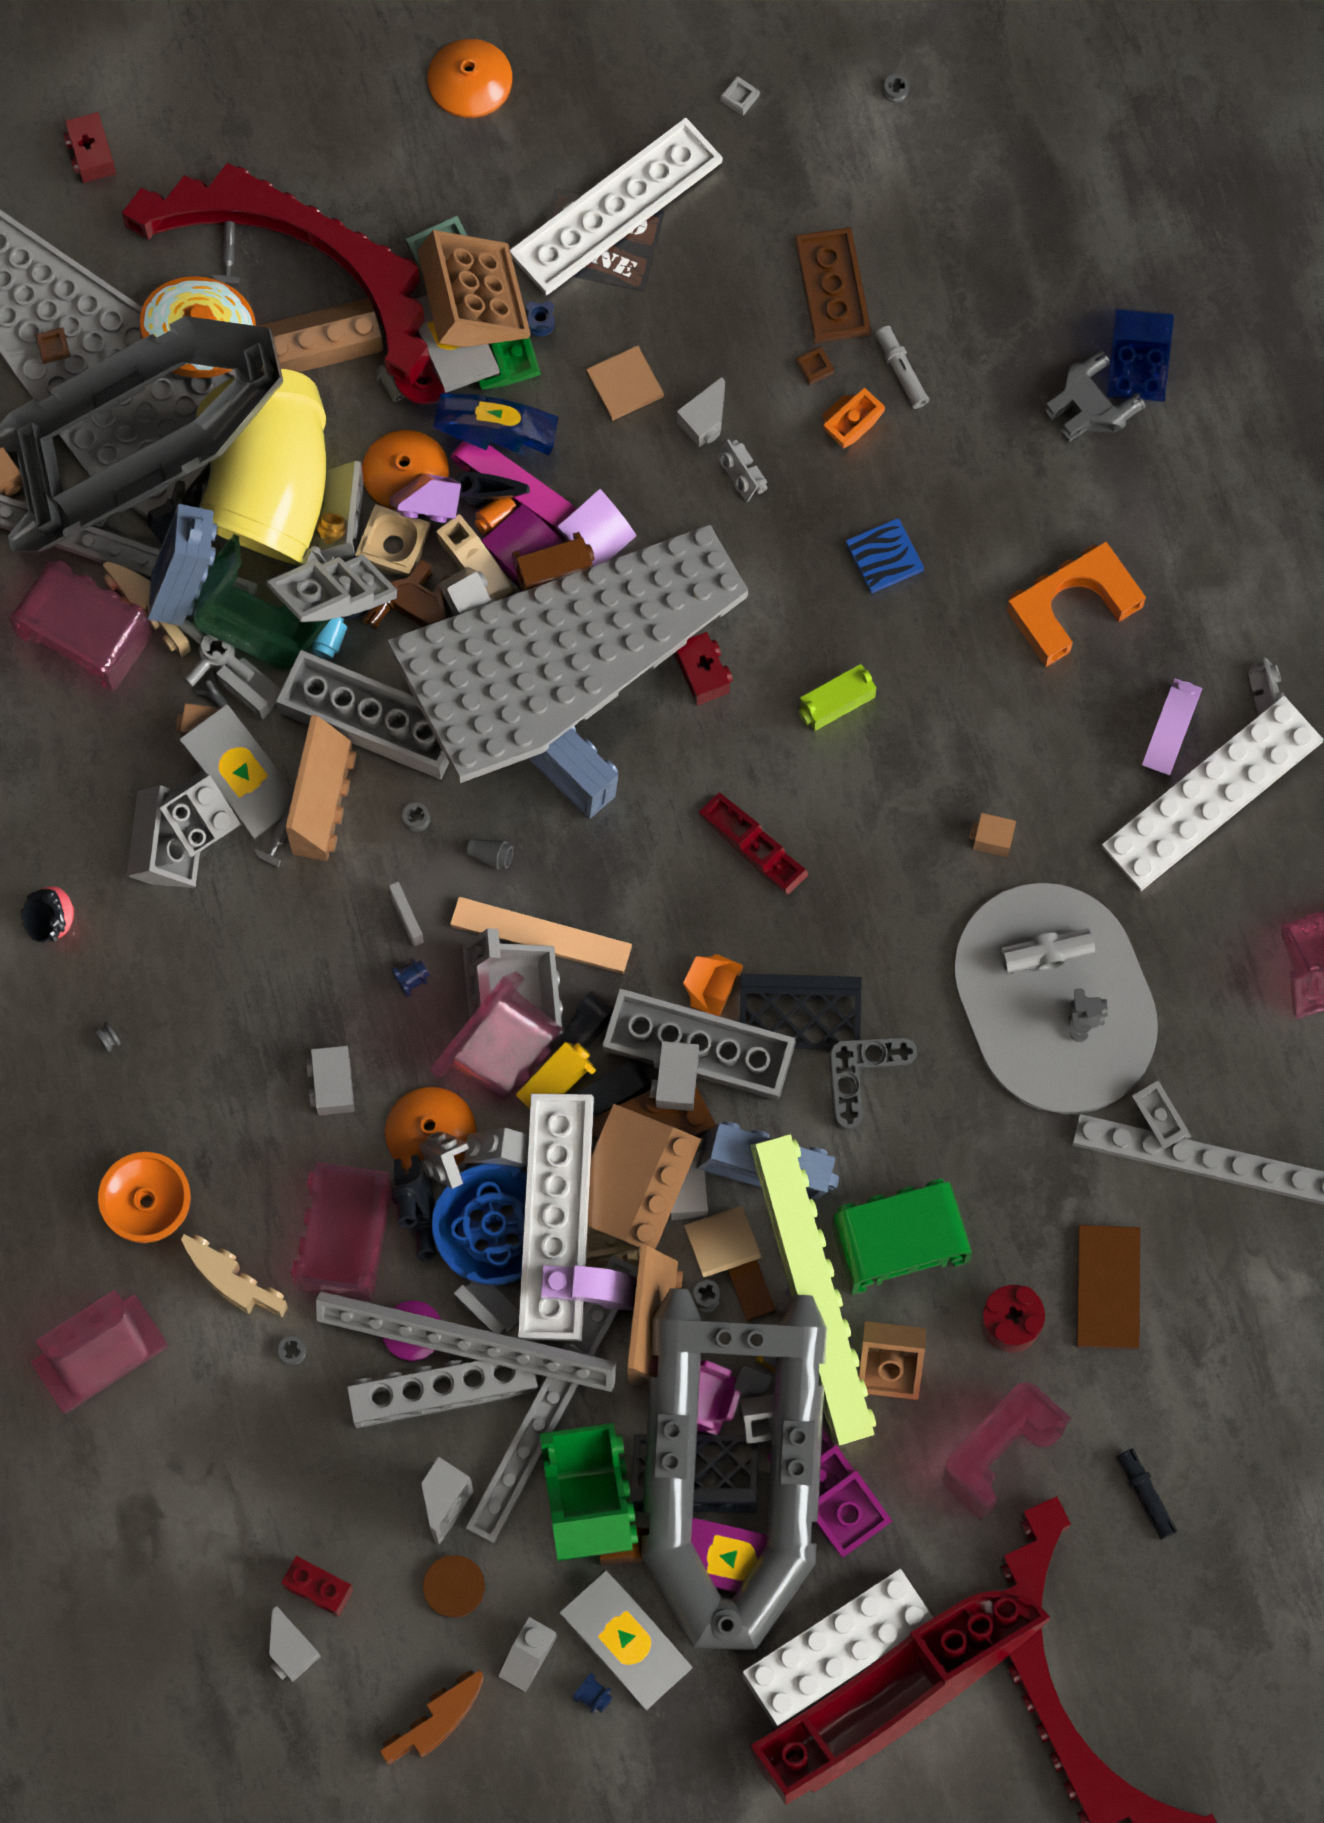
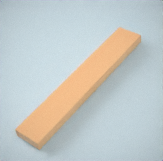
(528, 930)

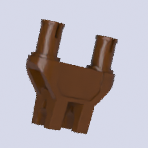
(412, 600)

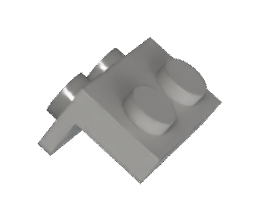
(439, 1158)

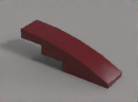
(753, 843)

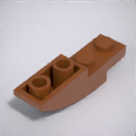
(447, 1712)

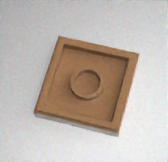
(624, 383)

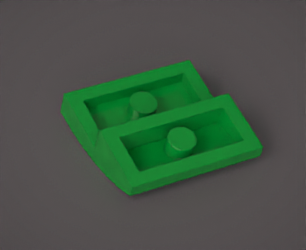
(515, 363)

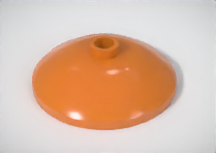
(471, 92)
(381, 462)
(428, 1104)
(142, 1177)

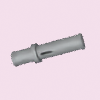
(896, 357)

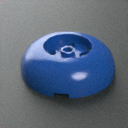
(455, 1233)

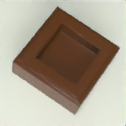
(53, 345)
(814, 365)

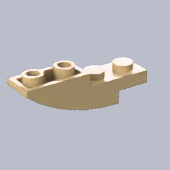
(136, 590)
(221, 1273)

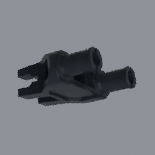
(415, 1205)

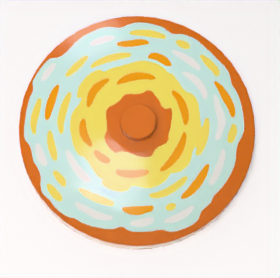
(193, 298)

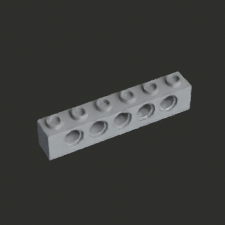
(429, 1401)

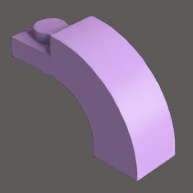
(1172, 726)
(589, 1284)

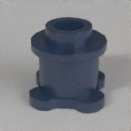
(540, 312)
(411, 976)
(593, 1694)

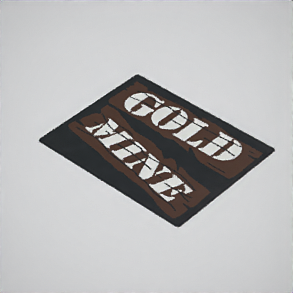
(625, 262)

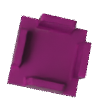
(716, 1397)

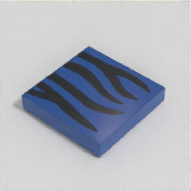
(884, 555)

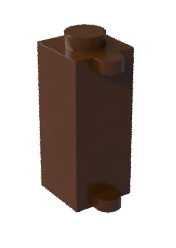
(553, 562)

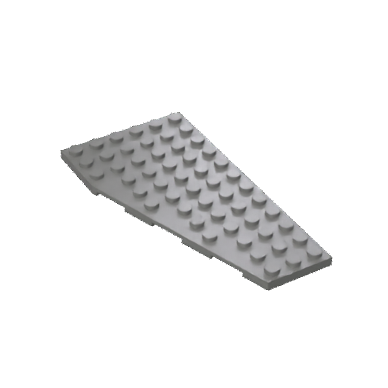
(51, 291)
(542, 660)

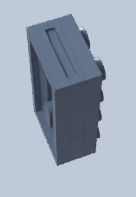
(181, 565)
(579, 772)
(729, 1155)

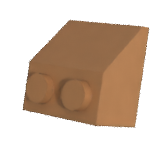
(892, 1359)

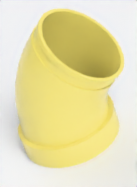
(273, 473)

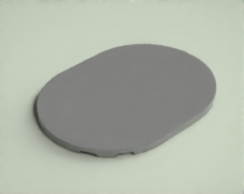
(1025, 1015)

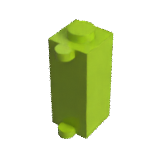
(837, 697)

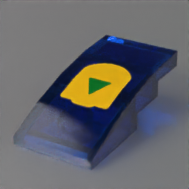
(495, 420)

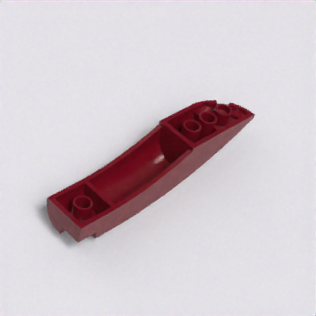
(896, 1692)

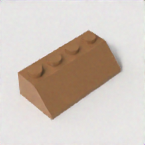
(327, 336)

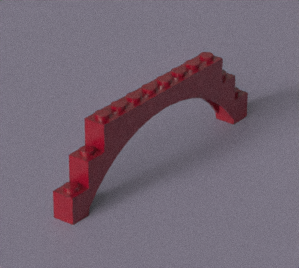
(256, 203)
(1089, 1781)

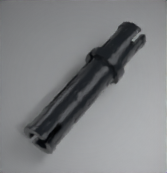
(1144, 1489)

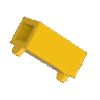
(558, 1073)

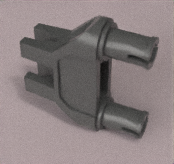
(1088, 403)

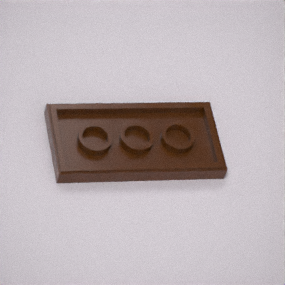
(832, 285)
(1108, 1287)

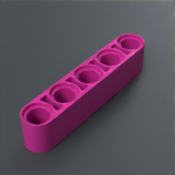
(540, 500)

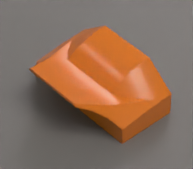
(852, 417)
(711, 983)

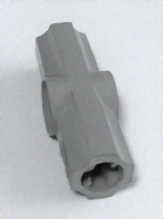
(1048, 951)

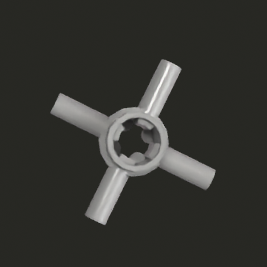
(216, 660)

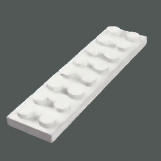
(615, 206)
(1212, 793)
(555, 1210)

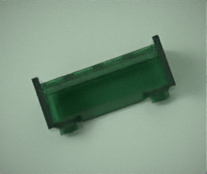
(247, 620)

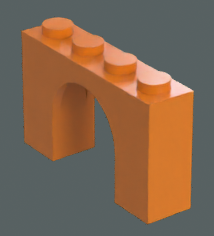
(1096, 570)

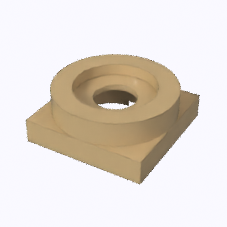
(389, 523)

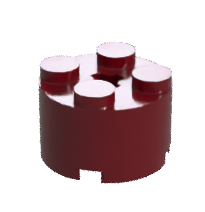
(1023, 1304)

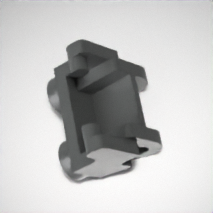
(1085, 1014)

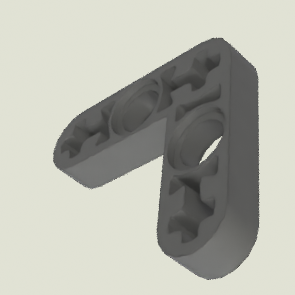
(859, 1061)

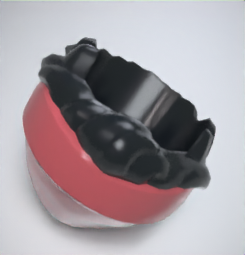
(47, 914)

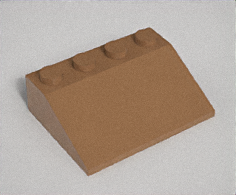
(472, 290)
(319, 791)
(637, 1176)
(655, 1277)

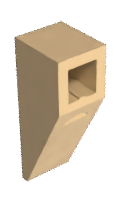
(469, 551)

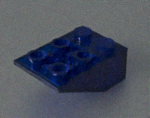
(1140, 353)

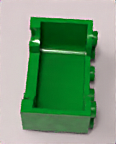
(900, 1234)
(588, 1491)

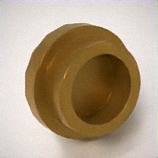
(331, 527)

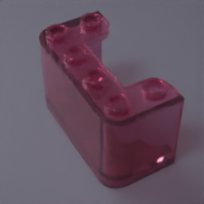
(82, 623)
(343, 1231)
(1021, 1411)

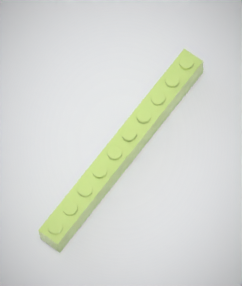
(811, 1275)

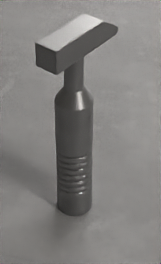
(228, 255)
(277, 839)

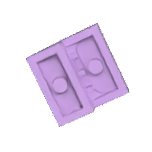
(600, 526)

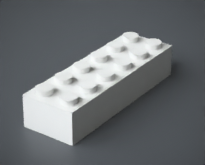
(836, 1649)

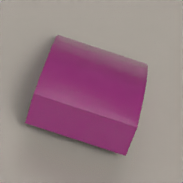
(519, 532)

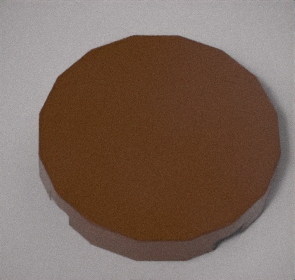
(454, 1586)

